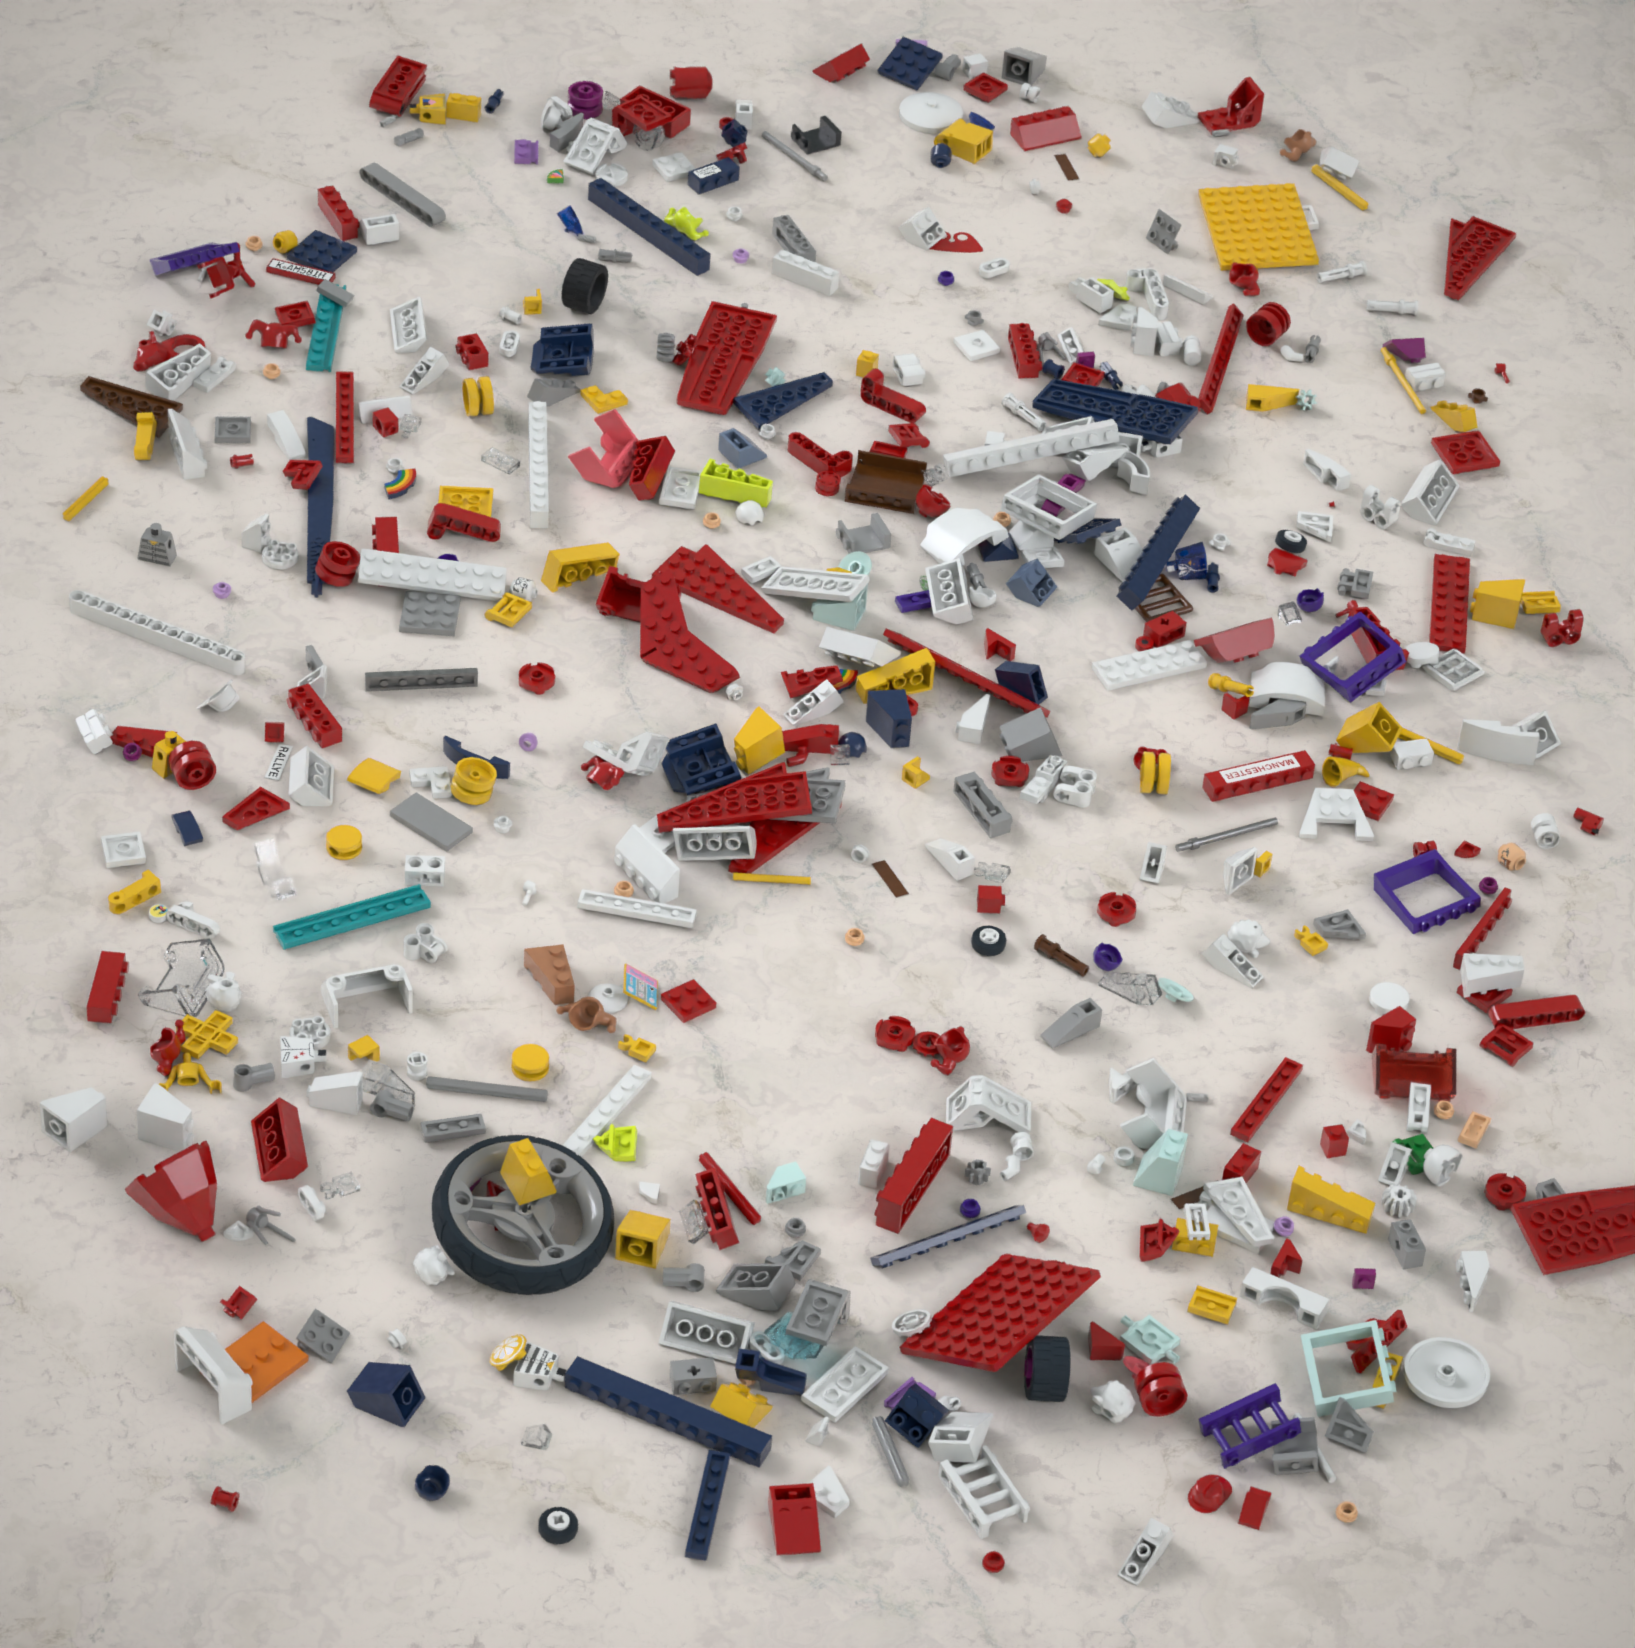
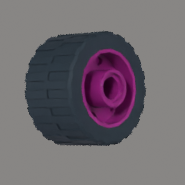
(1047, 1369)

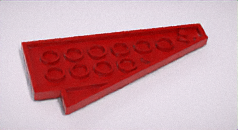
(1471, 252)
(714, 582)
(754, 798)
(771, 839)

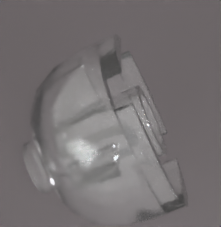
(649, 139)

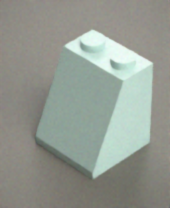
(840, 612)
(1163, 1163)

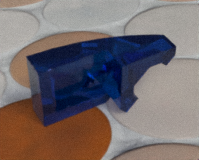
(980, 121)
(570, 220)

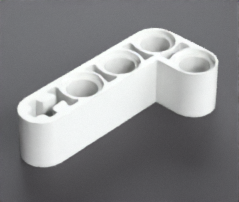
(1150, 283)

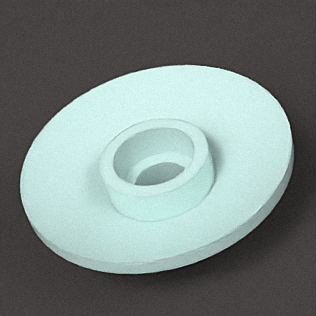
(857, 563)
(1175, 990)

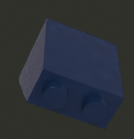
(890, 716)
(387, 1392)

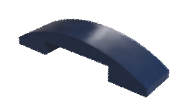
(455, 753)

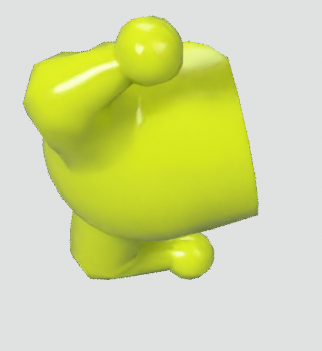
(685, 223)

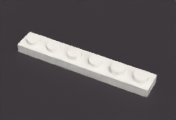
(637, 908)

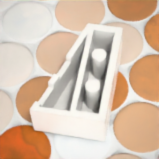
(1490, 972)

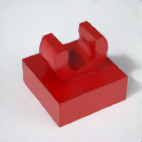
(274, 731)

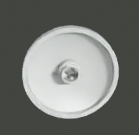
(929, 112)
(1446, 1372)

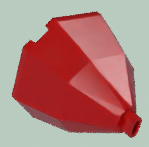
(181, 1191)

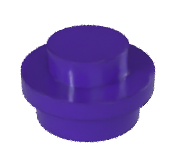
(946, 278)
(970, 1208)

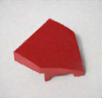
(1285, 562)
(1156, 1240)

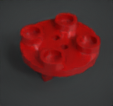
(737, 151)

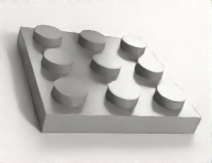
(429, 613)

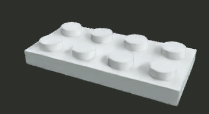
(845, 1384)

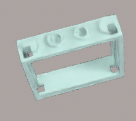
(1357, 1399)

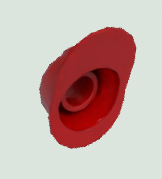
(1209, 1493)

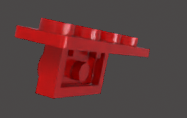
(1365, 1347)

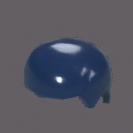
(855, 741)
(432, 1483)

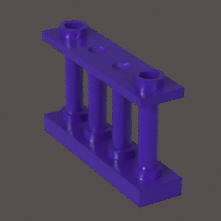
(1241, 1409)

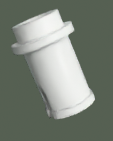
(508, 314)

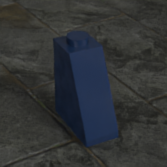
(1022, 679)

